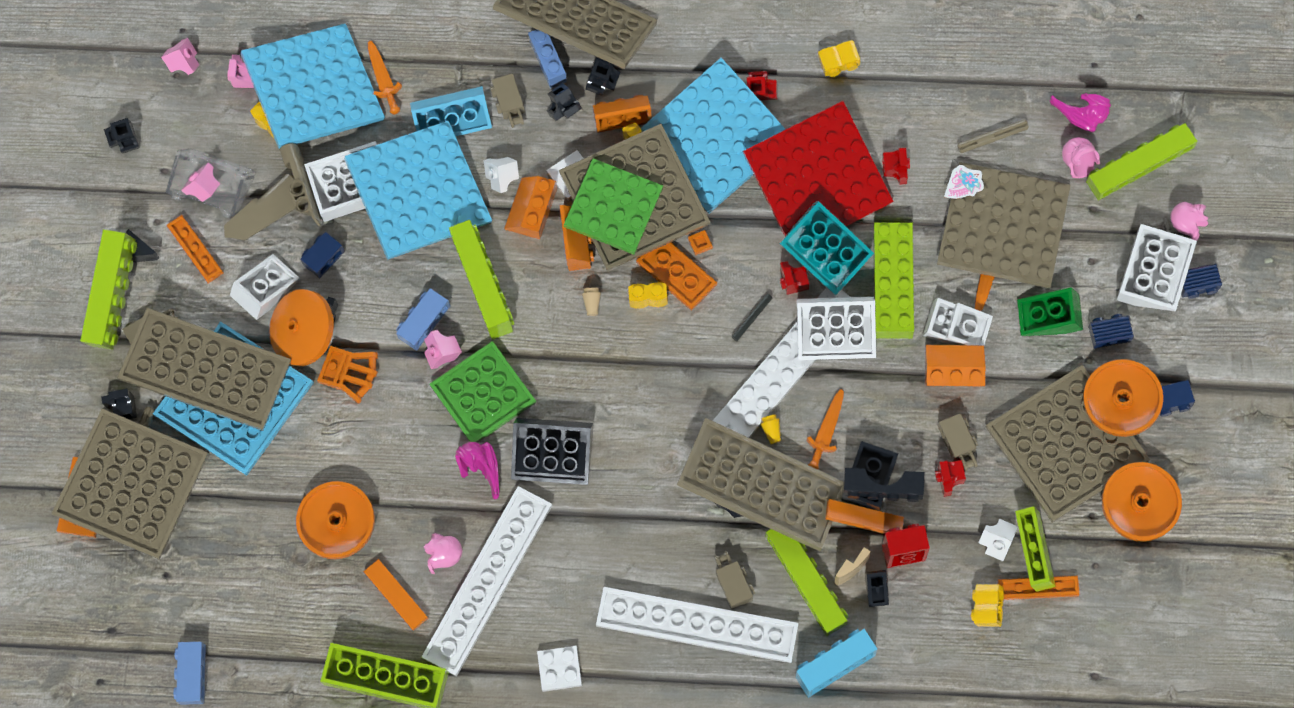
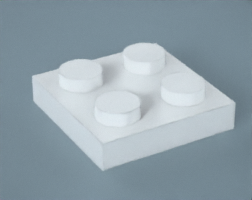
(559, 668)

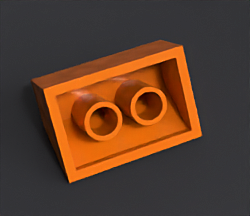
(622, 113)
(531, 206)
(576, 245)
(955, 365)

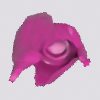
(1088, 116)
(479, 457)

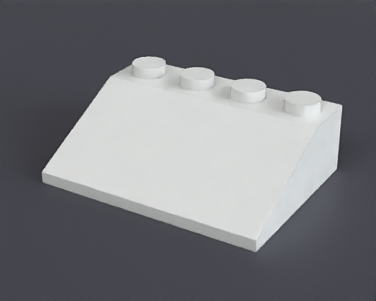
(334, 185)
(1156, 269)
(836, 328)

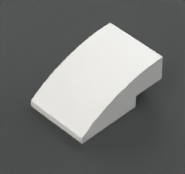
(956, 324)

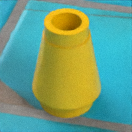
(771, 428)

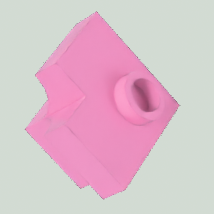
(181, 57)
(238, 73)
(201, 183)
(441, 349)

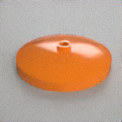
(301, 327)
(1123, 381)
(1159, 499)
(331, 503)

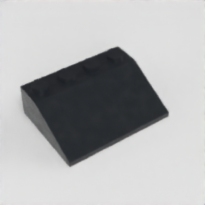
(551, 451)

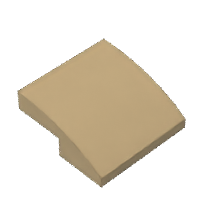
(850, 569)

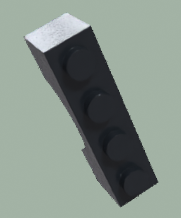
(908, 487)

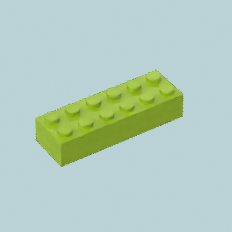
(482, 279)
(893, 280)
(108, 290)
(384, 676)

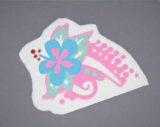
(964, 183)

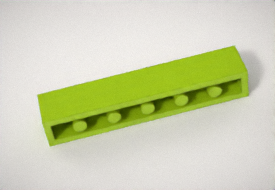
(1141, 161)
(808, 582)

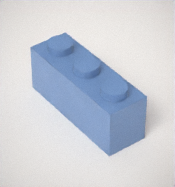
(547, 58)
(422, 319)
(190, 673)

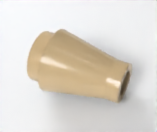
(591, 300)

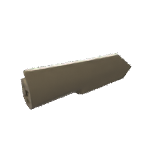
(294, 160)
(262, 211)

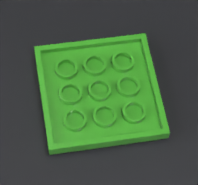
(613, 206)
(482, 393)

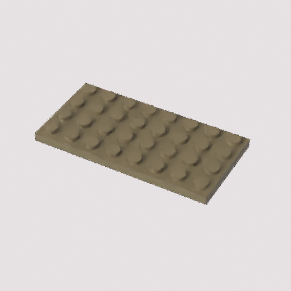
(594, 26)
(204, 369)
(760, 484)

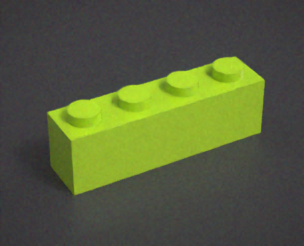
(1035, 549)

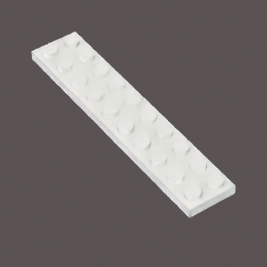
(768, 383)
(487, 581)
(697, 624)

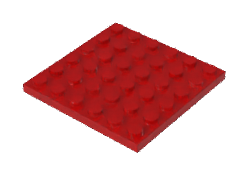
(822, 163)

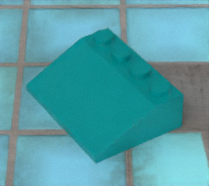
(826, 247)

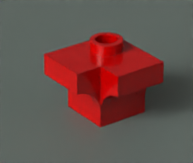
(762, 86)
(896, 165)
(793, 278)
(950, 475)

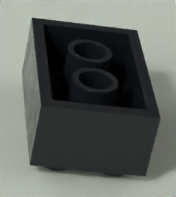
(879, 467)

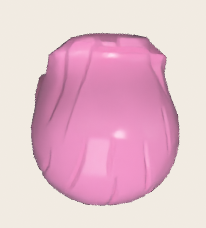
(1080, 157)
(1187, 218)
(444, 550)

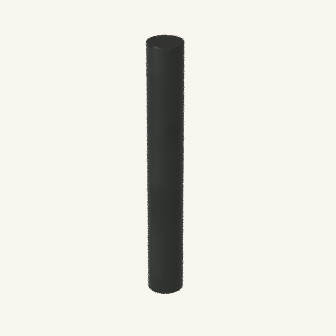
(751, 318)

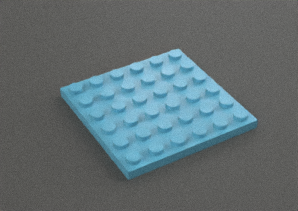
(312, 85)
(712, 127)
(417, 189)
(228, 439)

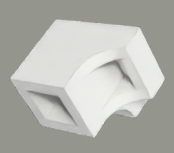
(501, 172)
(998, 538)

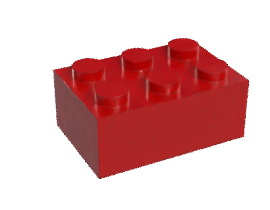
(905, 545)

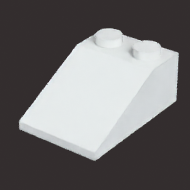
(263, 286)

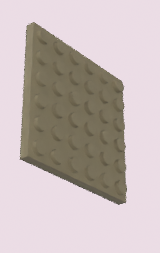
(652, 158)
(1006, 228)
(1060, 448)
(130, 484)

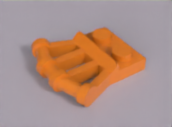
(337, 367)

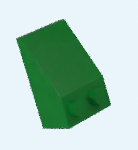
(1050, 313)

